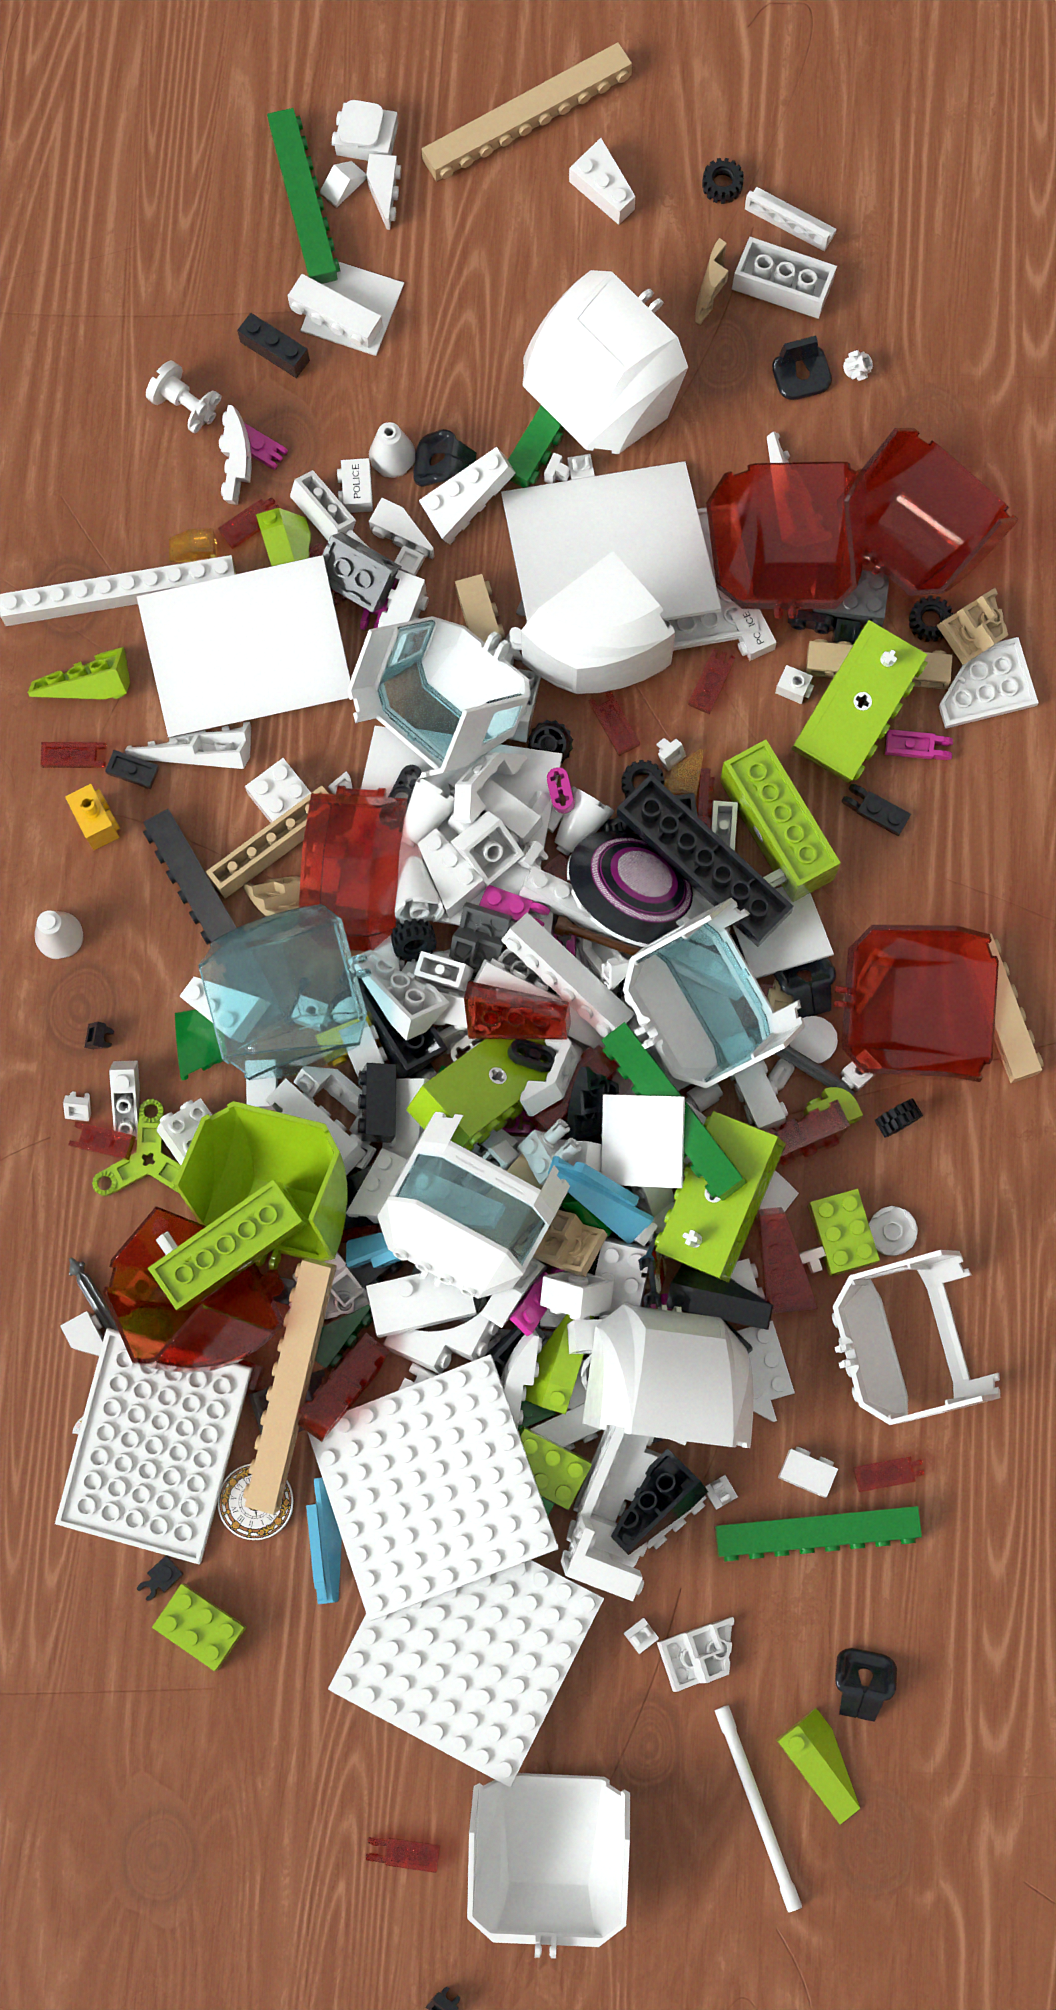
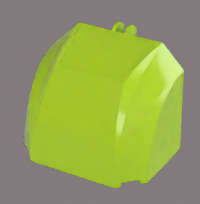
(251, 1146)

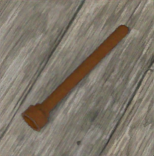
(566, 927)

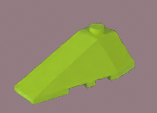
(284, 536)
(95, 680)
(556, 1371)
(818, 1758)

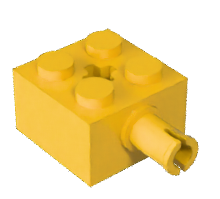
(91, 814)

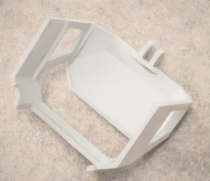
(871, 1349)

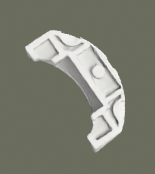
(602, 961)

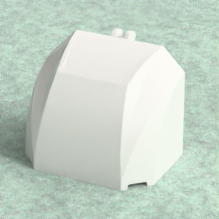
(605, 363)
(597, 632)
(670, 1377)
(549, 1860)

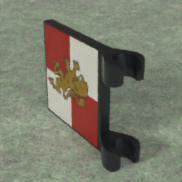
(654, 1262)

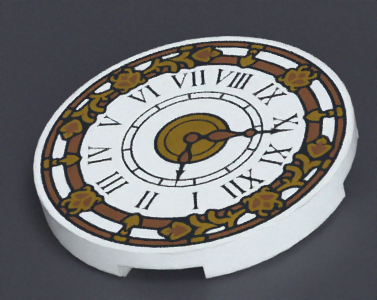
(248, 1522)

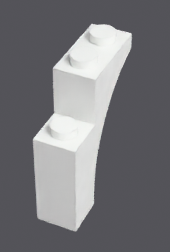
(435, 1348)

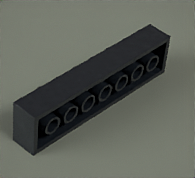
(703, 858)

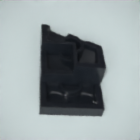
(586, 1103)

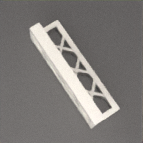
(789, 218)

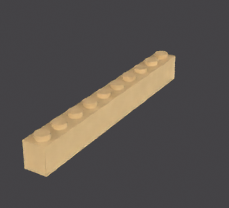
(527, 112)
(290, 1385)

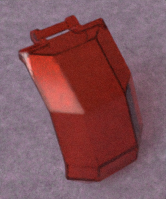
(354, 861)

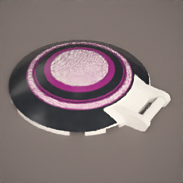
(630, 888)

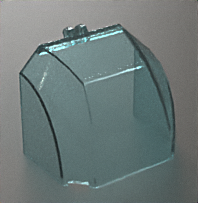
(285, 992)

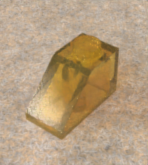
(193, 545)
(685, 775)

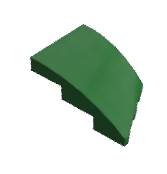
(195, 1042)

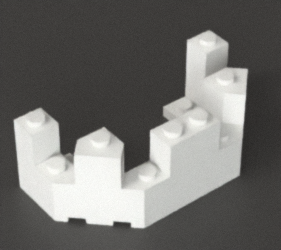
(613, 1477)

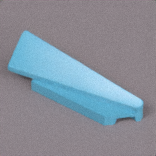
(604, 1199)
(367, 1250)
(324, 1545)

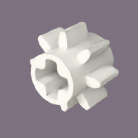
(858, 365)

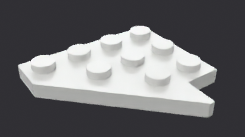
(989, 686)
(768, 1369)

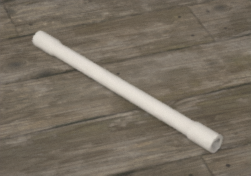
(787, 1887)

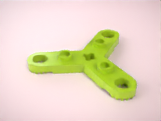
(148, 1142)

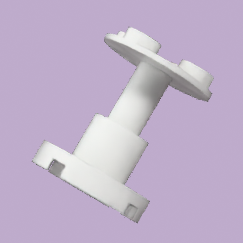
(171, 388)

